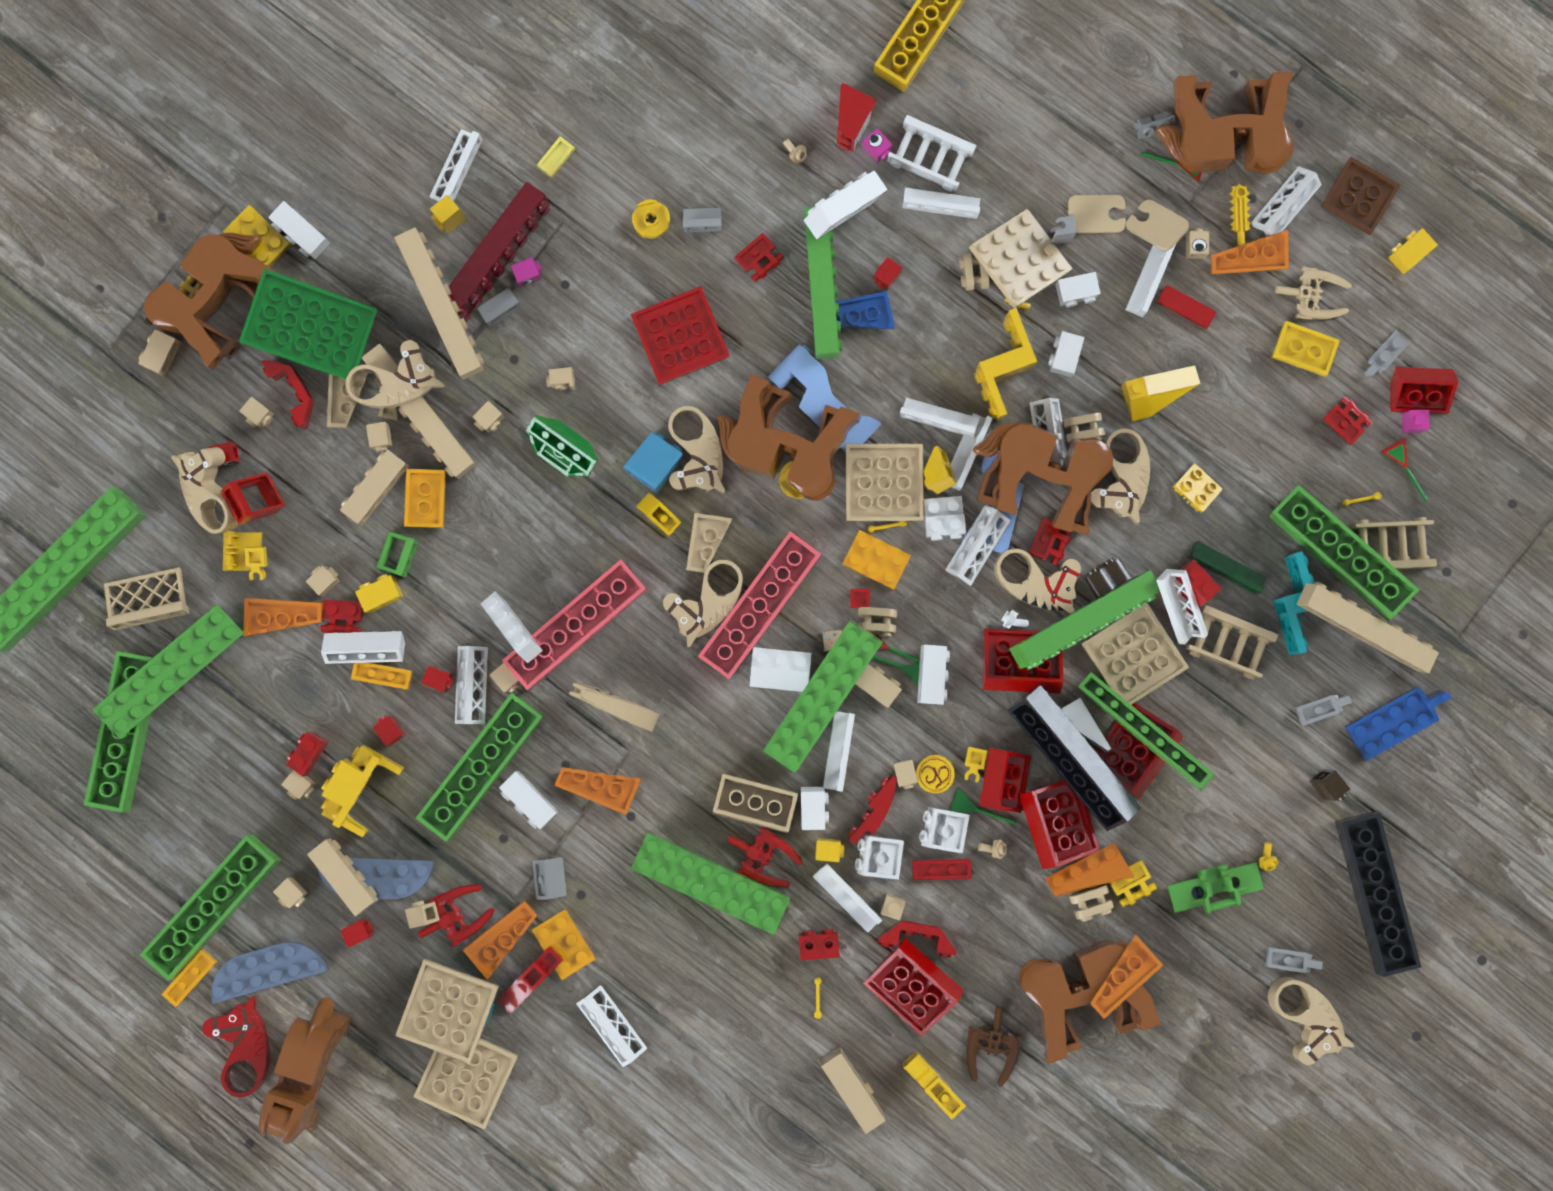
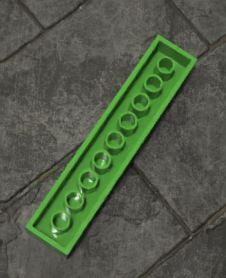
(65, 564)

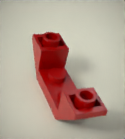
(302, 412)
(891, 936)

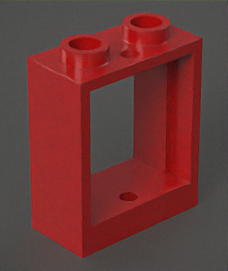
(239, 505)

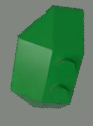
(561, 446)

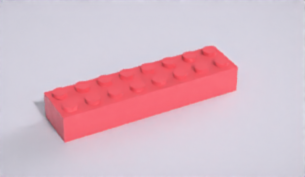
(759, 605)
(577, 623)

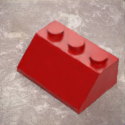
(1422, 389)
(1004, 780)

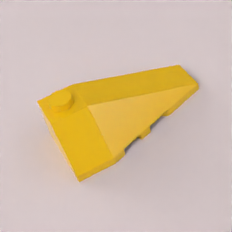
(1154, 392)

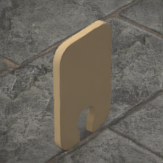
(1092, 213)
(1161, 228)

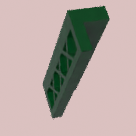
(1227, 568)

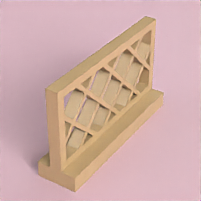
(145, 615)

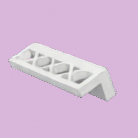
(460, 168)
(941, 203)
(1291, 203)
(1148, 281)
(940, 417)
(1054, 424)
(964, 454)
(975, 542)
(1176, 605)
(464, 685)
(838, 751)
(847, 897)
(609, 1028)

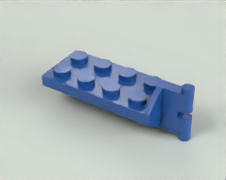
(1395, 721)

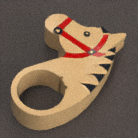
(1049, 592)

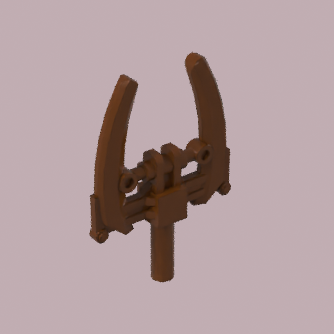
(994, 1038)

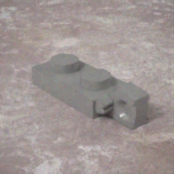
(1386, 353)
(1321, 708)
(1291, 960)

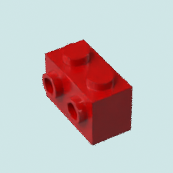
(307, 753)
(819, 945)

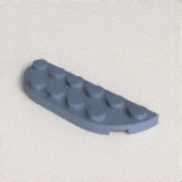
(391, 876)
(265, 969)

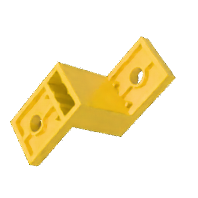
(1005, 365)

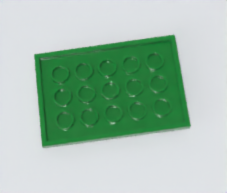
(307, 325)

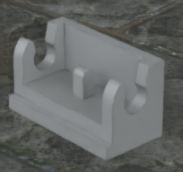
(1065, 232)

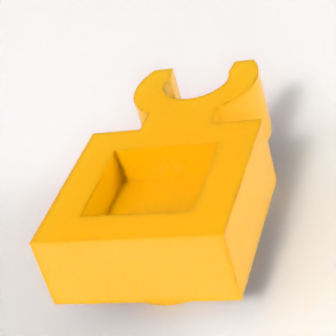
(256, 559)
(975, 760)

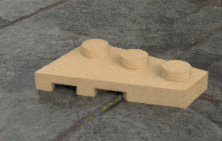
(340, 403)
(705, 540)

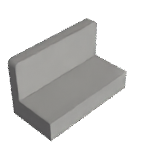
(702, 220)
(499, 307)
(549, 878)

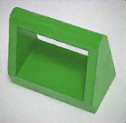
(405, 558)

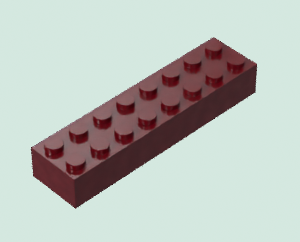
(498, 249)

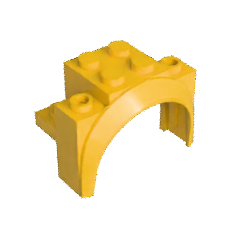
(348, 783)

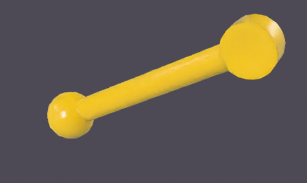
(1376, 496)
(871, 529)
(817, 1014)

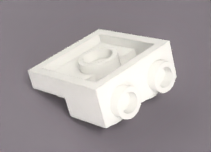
(944, 518)
(944, 830)
(879, 857)

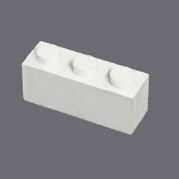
(298, 230)
(933, 674)
(528, 800)

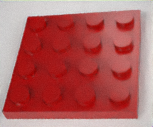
(680, 335)

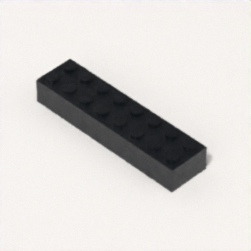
(1074, 759)
(1378, 894)

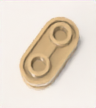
(968, 280)
(1091, 420)
(886, 629)
(1086, 912)

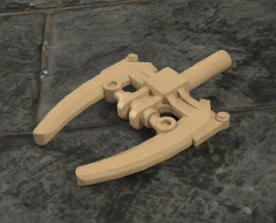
(1306, 293)

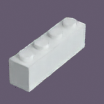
(511, 627)
(363, 647)

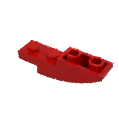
(880, 803)
(530, 979)

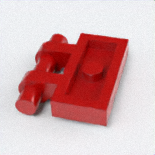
(756, 252)
(1344, 424)
(1044, 539)
(341, 610)

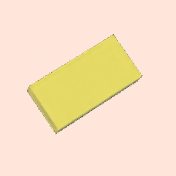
(555, 157)

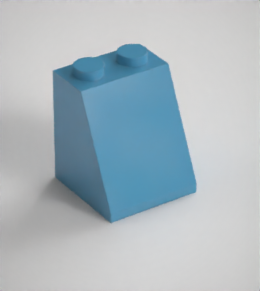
(654, 461)

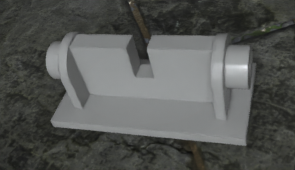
(1147, 127)

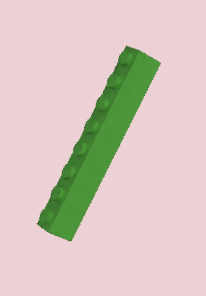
(823, 294)
(1146, 732)

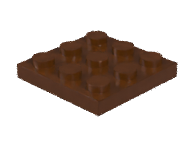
(1360, 195)

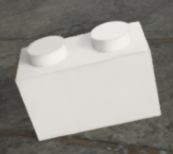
(1078, 289)
(1066, 354)
(813, 808)

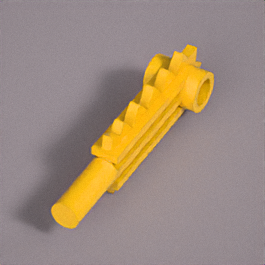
(1240, 210)

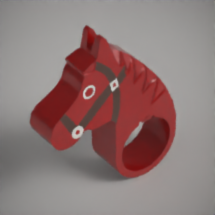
(249, 1039)

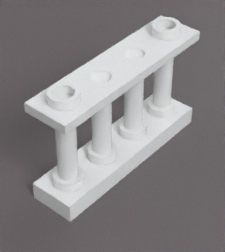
(929, 134)

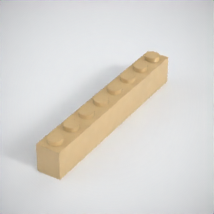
(439, 304)
(426, 421)
(1367, 627)

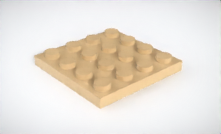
(1020, 258)
(884, 482)
(1135, 654)
(447, 1010)
(464, 1087)

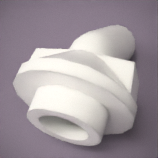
(1010, 619)

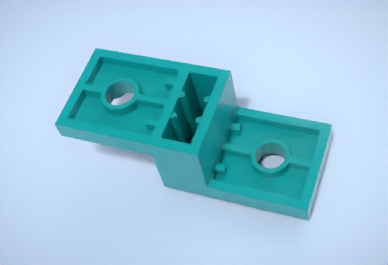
(1287, 608)

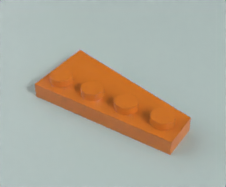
(1258, 255)
(275, 614)
(604, 789)
(1094, 870)
(493, 945)
(1128, 974)

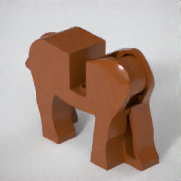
(1209, 143)
(217, 265)
(760, 448)
(1029, 448)
(1048, 988)
(301, 1070)

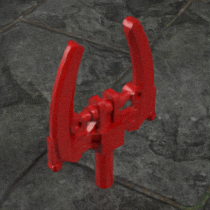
(756, 853)
(448, 919)

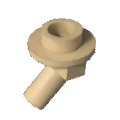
(798, 153)
(998, 848)

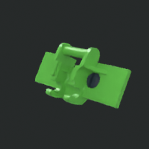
(1211, 881)

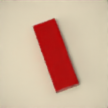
(1186, 307)
(941, 869)

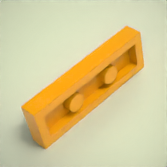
(382, 675)
(189, 978)

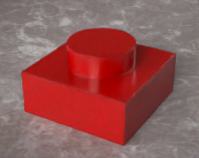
(859, 598)

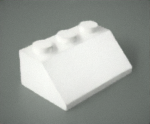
(780, 669)

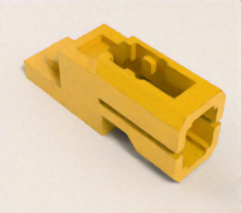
(933, 1084)

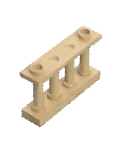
(1404, 560)
(1246, 630)

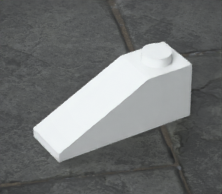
(1085, 724)

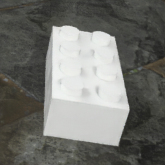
(844, 203)

